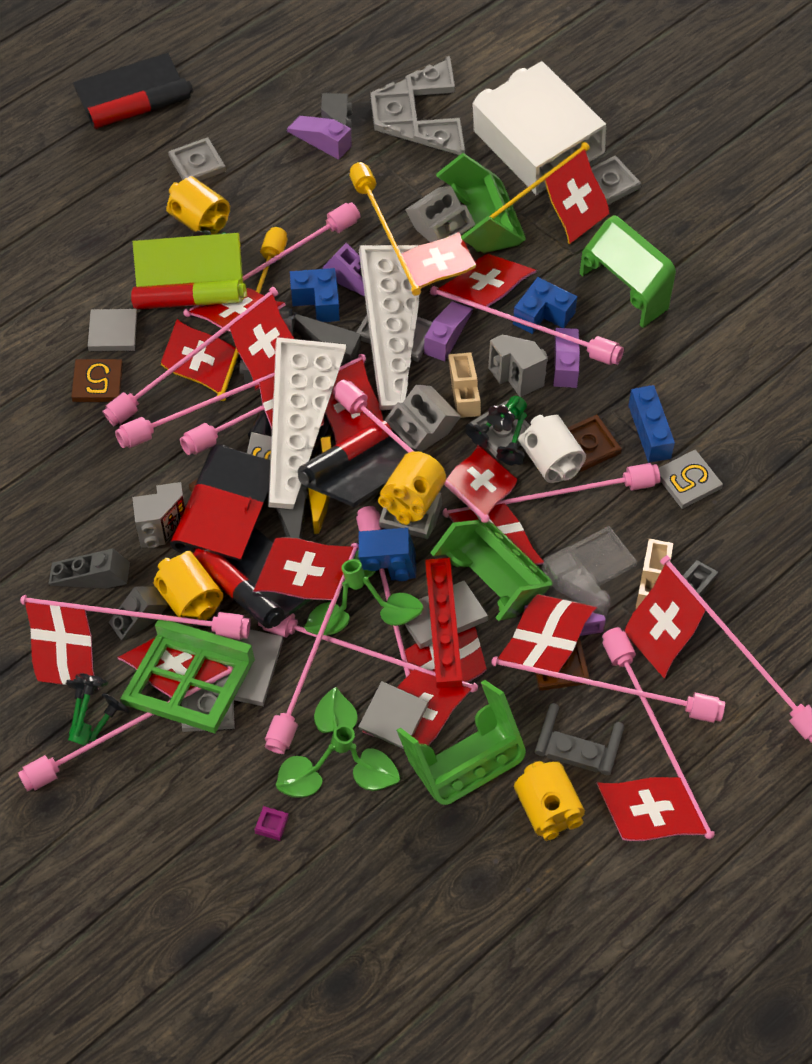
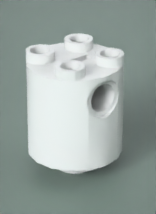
(552, 448)

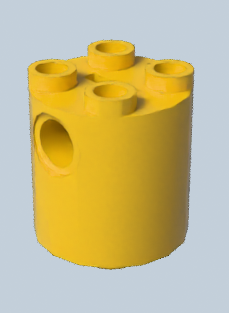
(197, 206)
(412, 487)
(188, 587)
(549, 799)

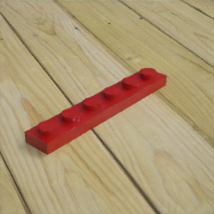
(443, 623)

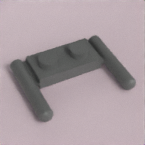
(577, 750)

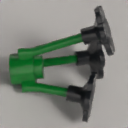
(502, 419)
(85, 686)

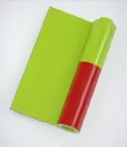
(188, 271)

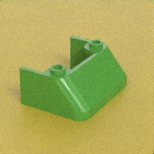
(483, 196)
(634, 263)
(496, 562)
(474, 759)

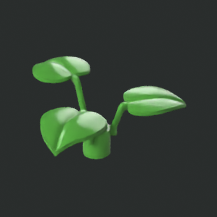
(397, 610)
(339, 716)

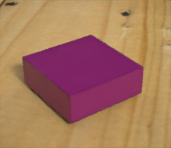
(271, 823)

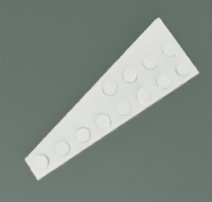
(391, 319)
(302, 390)

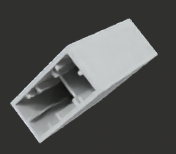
(536, 123)

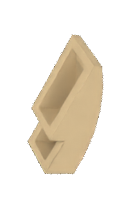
(464, 385)
(652, 566)

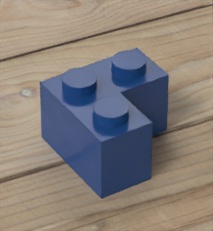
(316, 288)
(545, 302)
(388, 550)

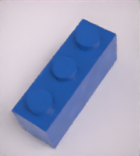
(651, 423)

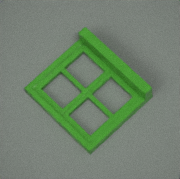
(203, 646)

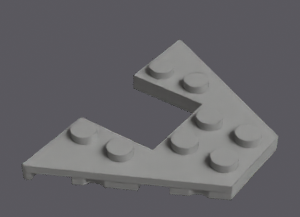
(396, 114)

